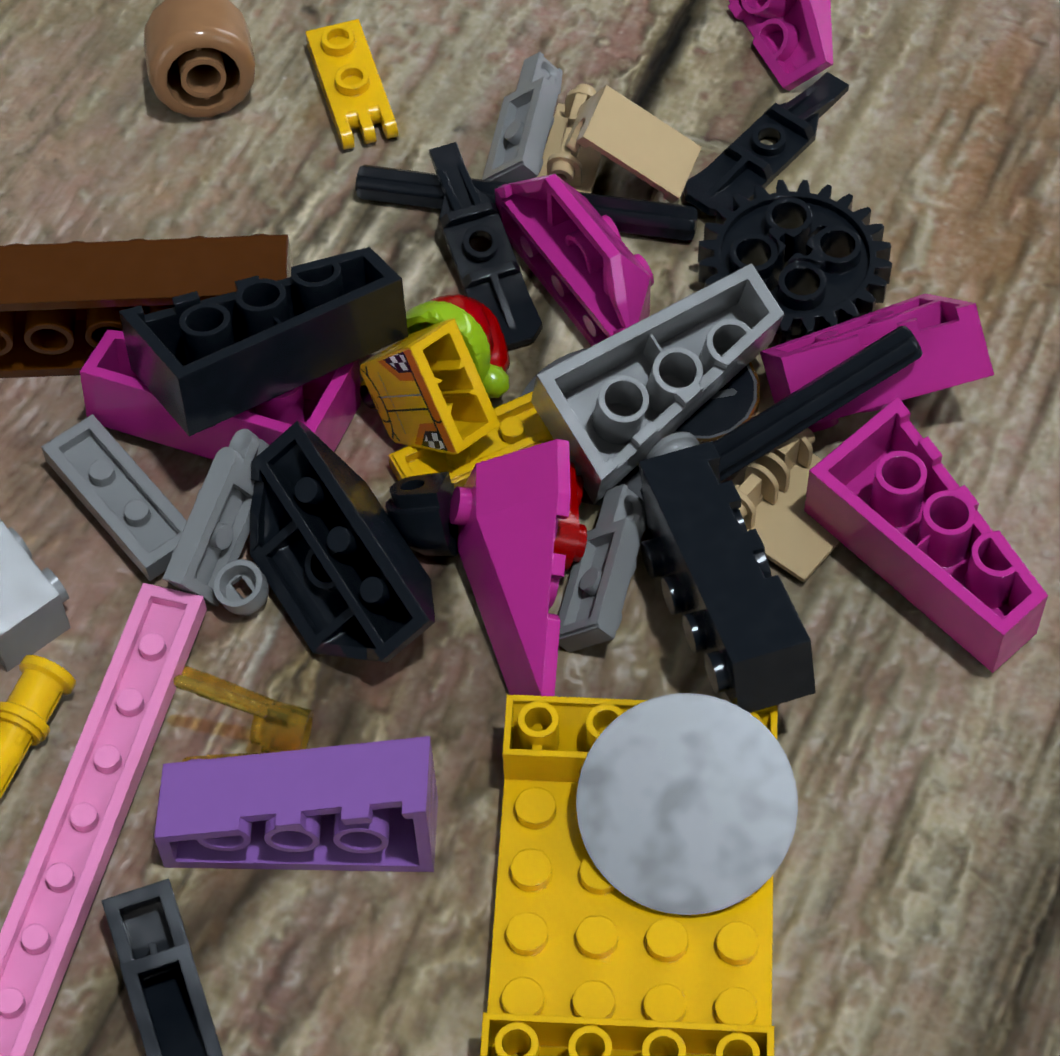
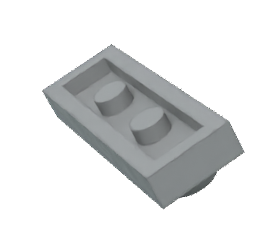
(117, 494)

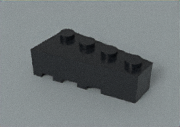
(265, 337)

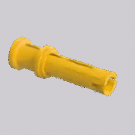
(29, 710)

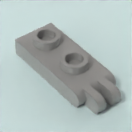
(218, 519)

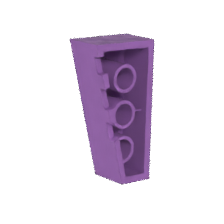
(303, 809)

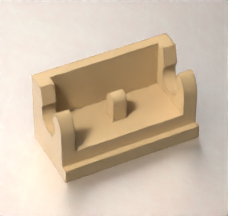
(635, 142)

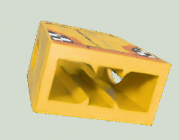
(429, 391)

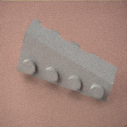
(653, 376)

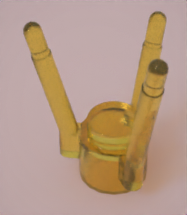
(274, 724)

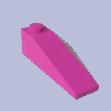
(789, 36)
(507, 547)

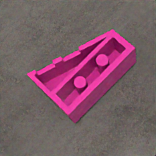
(944, 327)

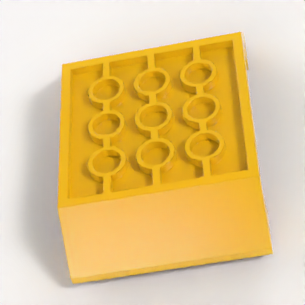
(578, 958)

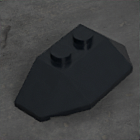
(334, 552)

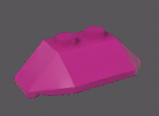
(576, 255)

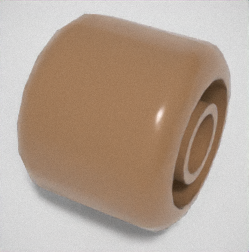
(199, 56)

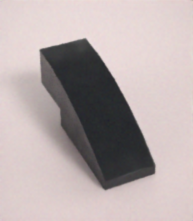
(161, 972)

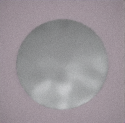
(687, 804)

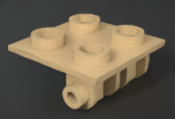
(774, 505)

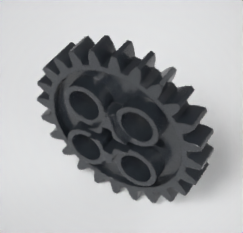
(808, 251)

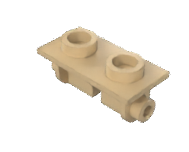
(578, 167)

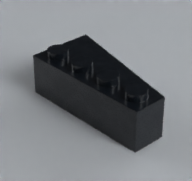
(722, 582)

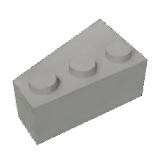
(29, 601)

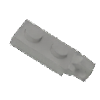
(524, 123)
(601, 578)

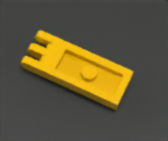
(350, 82)

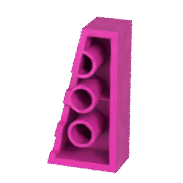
(924, 536)

